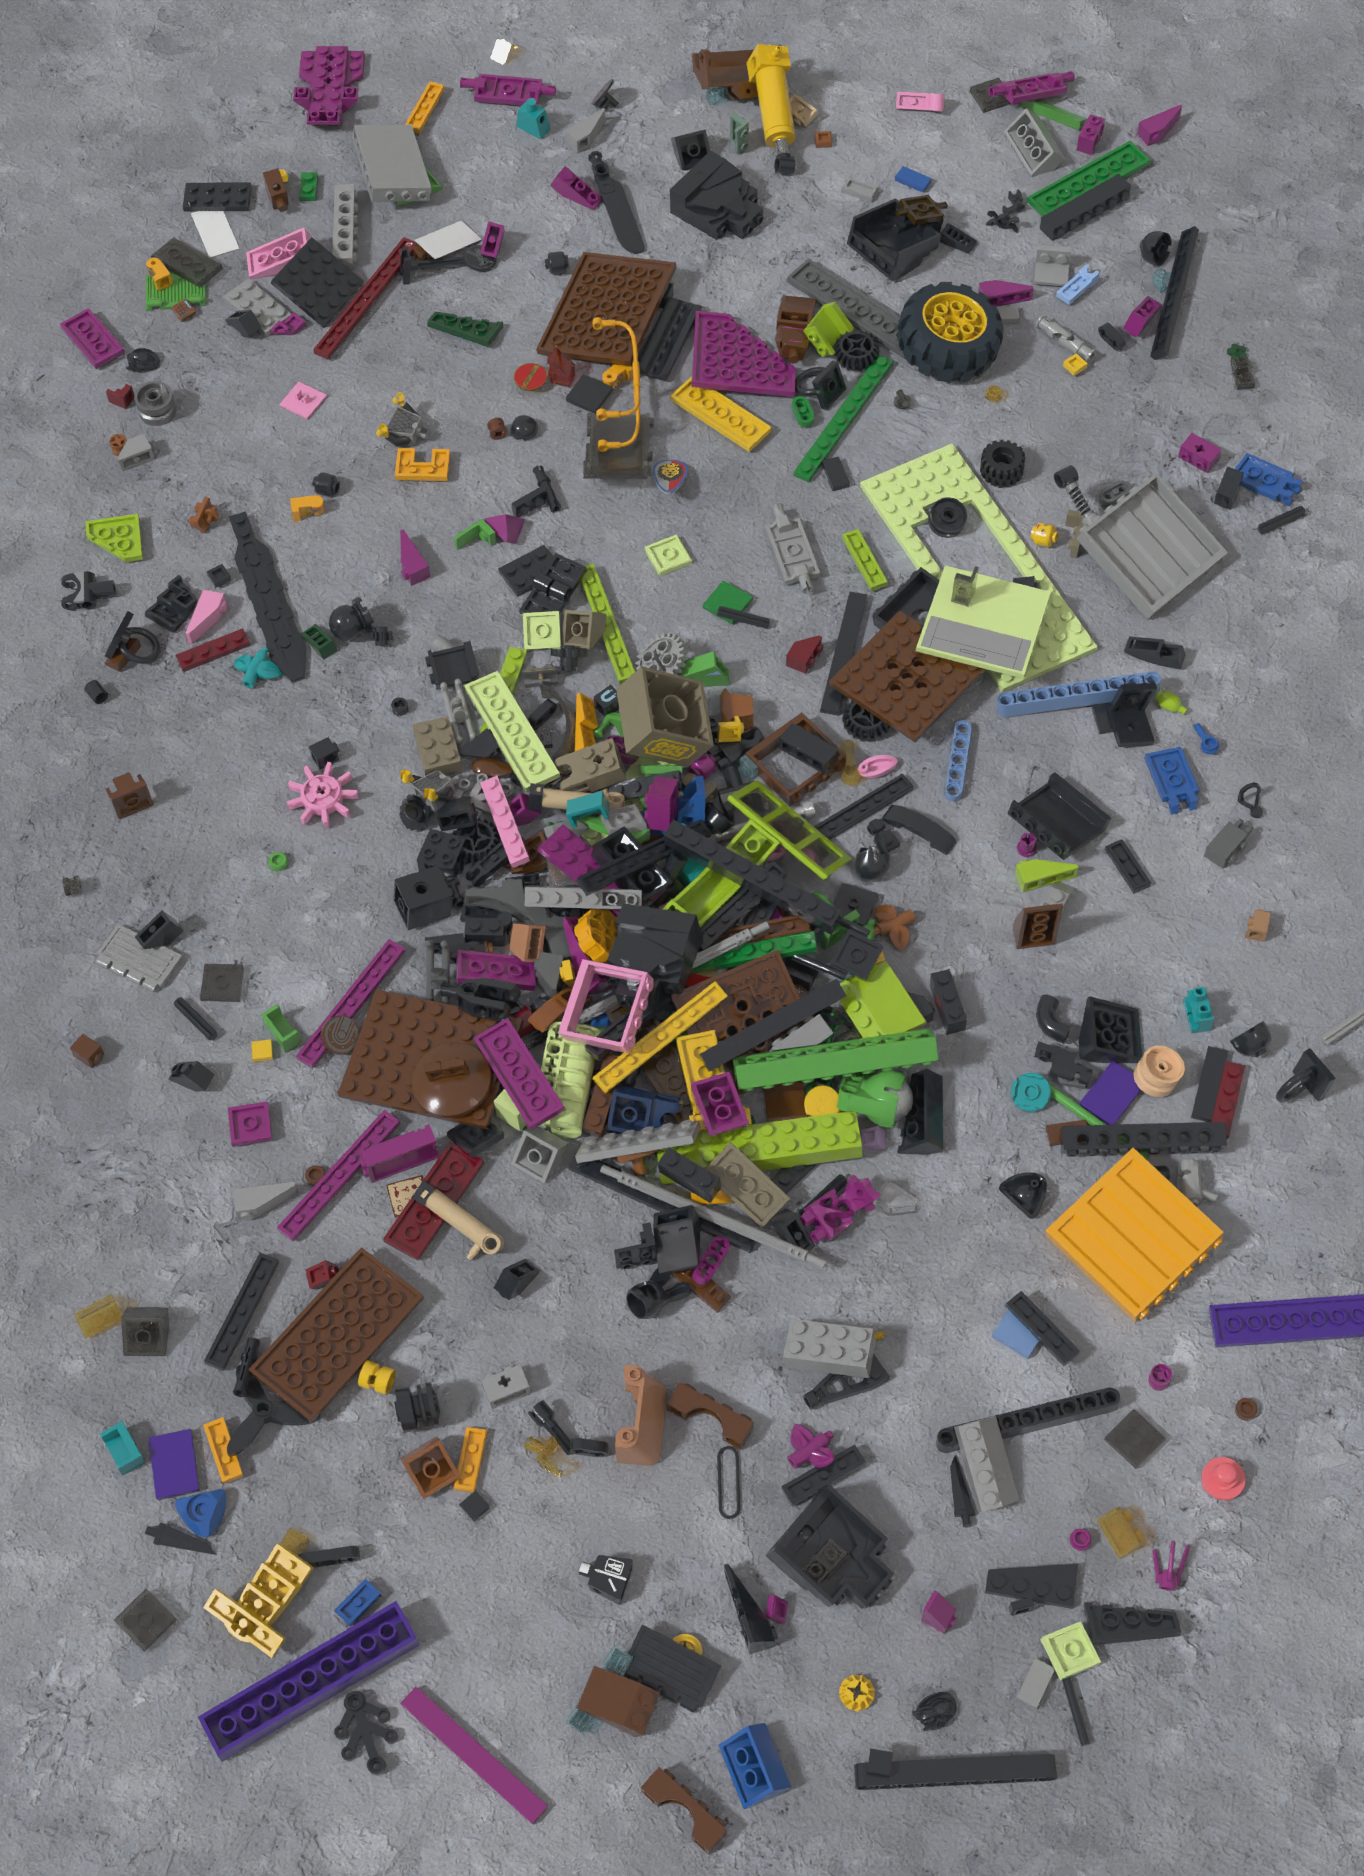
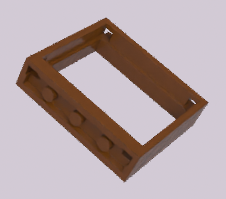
(772, 742)

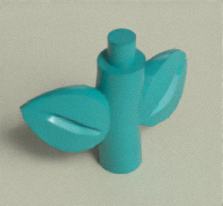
(256, 667)

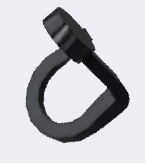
(1255, 811)

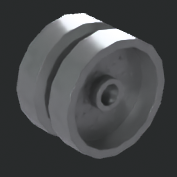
(155, 403)

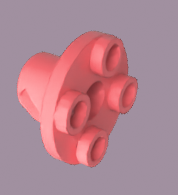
(1223, 1478)

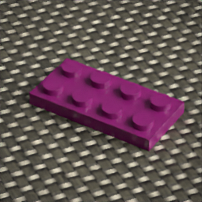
(92, 338)
(495, 966)

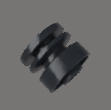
(416, 1407)

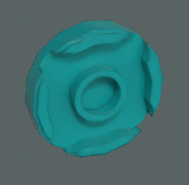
(1031, 1092)

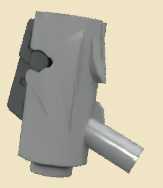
(1189, 1182)

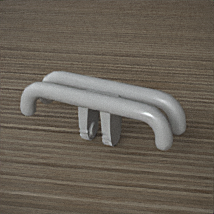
(457, 711)

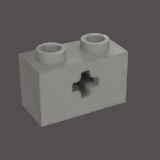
(497, 1393)

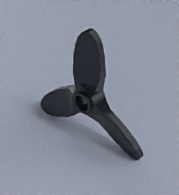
(277, 1413)

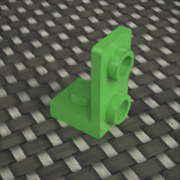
(477, 529)

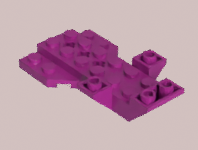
(330, 75)

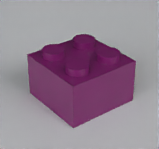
(661, 803)

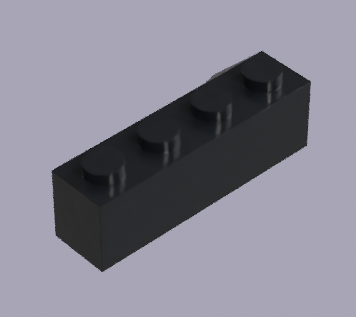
(925, 1120)

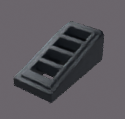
(951, 232)

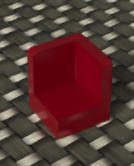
(121, 397)

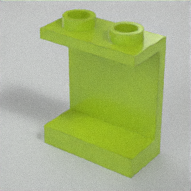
(827, 327)

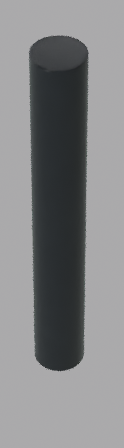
(1075, 1710)

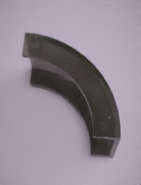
(621, 463)

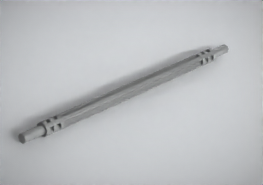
(701, 958)
(714, 1216)

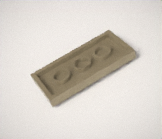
(747, 1184)

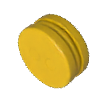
(821, 1101)

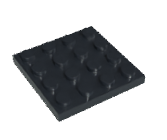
(317, 282)

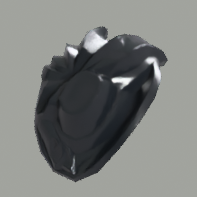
(142, 359)
(936, 1710)

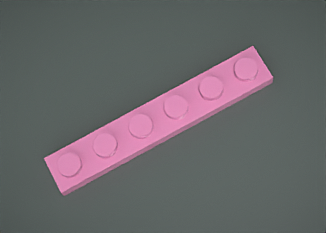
(505, 822)

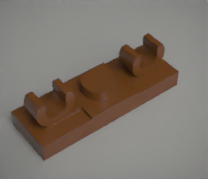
(710, 1293)

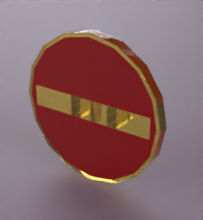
(530, 377)

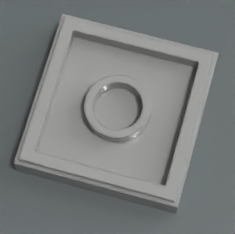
(624, 816)

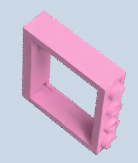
(579, 995)

